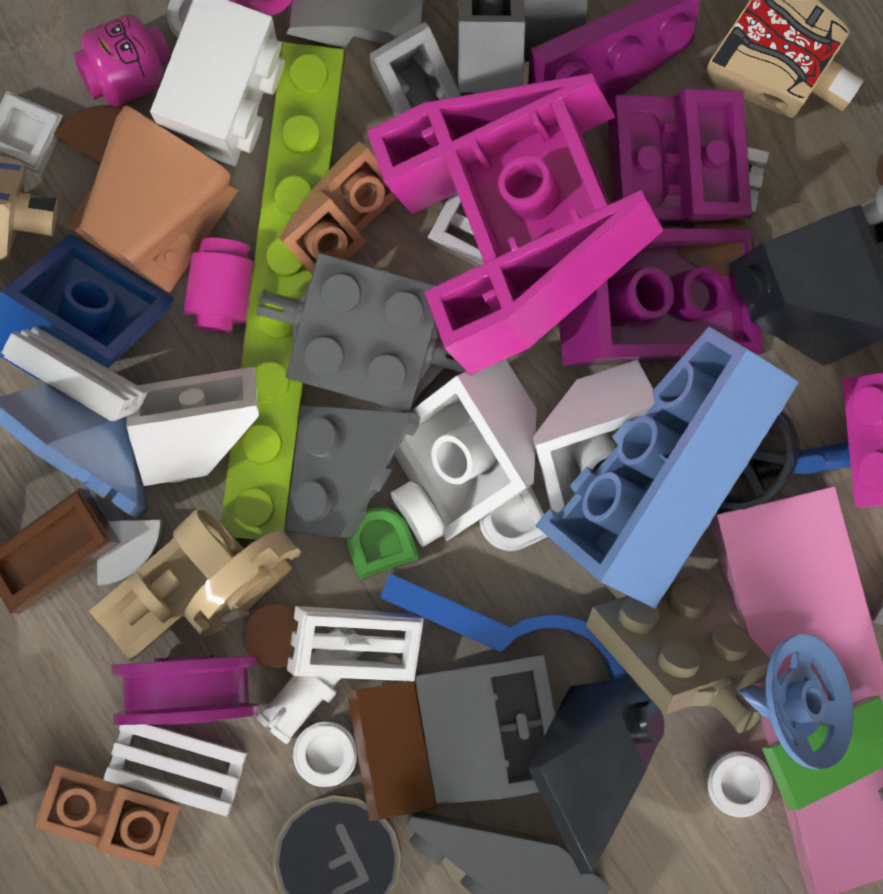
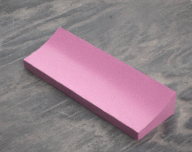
(795, 575)

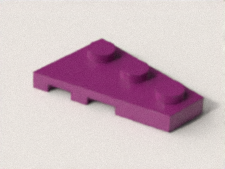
(618, 46)

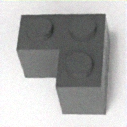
(499, 37)

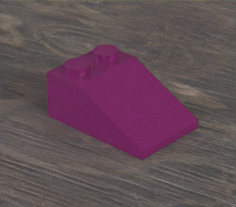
(659, 306)

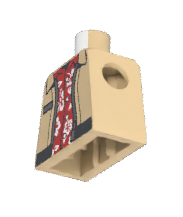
(782, 55)

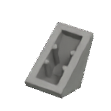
(412, 71)

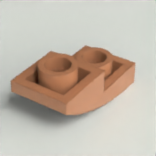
(338, 209)
(107, 815)

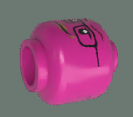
(122, 60)

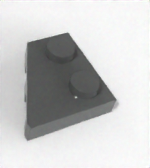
(340, 466)

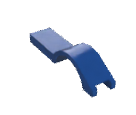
(484, 628)

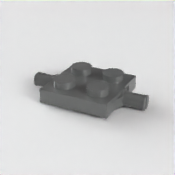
(361, 332)

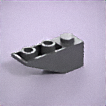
(501, 858)

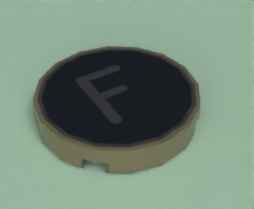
(336, 850)

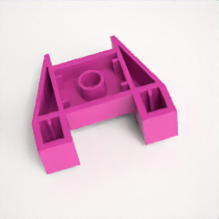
(529, 202)

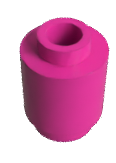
(219, 285)

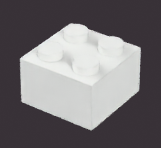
(218, 79)

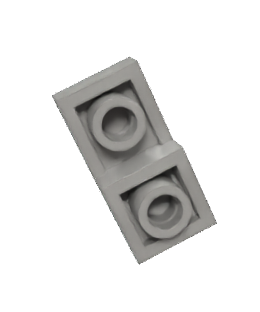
(339, 20)

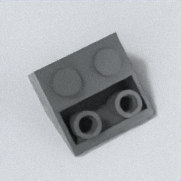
(485, 727)

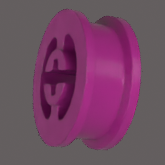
(185, 690)

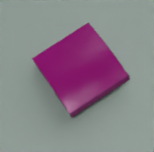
(682, 154)

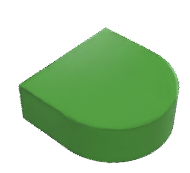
(381, 543)

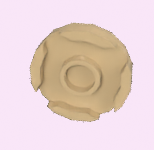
(235, 575)

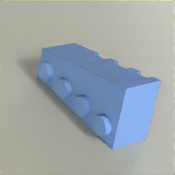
(671, 468)

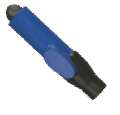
(810, 461)

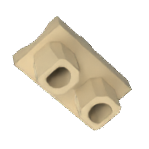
(149, 600)

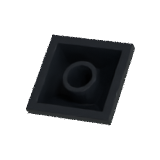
(817, 287)
(595, 762)

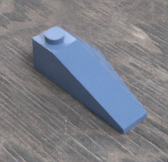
(77, 443)

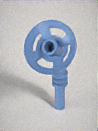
(799, 704)

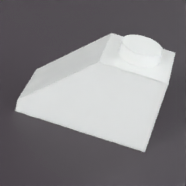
(191, 423)

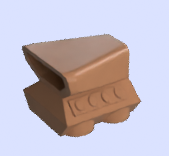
(152, 200)

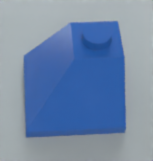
(82, 302)

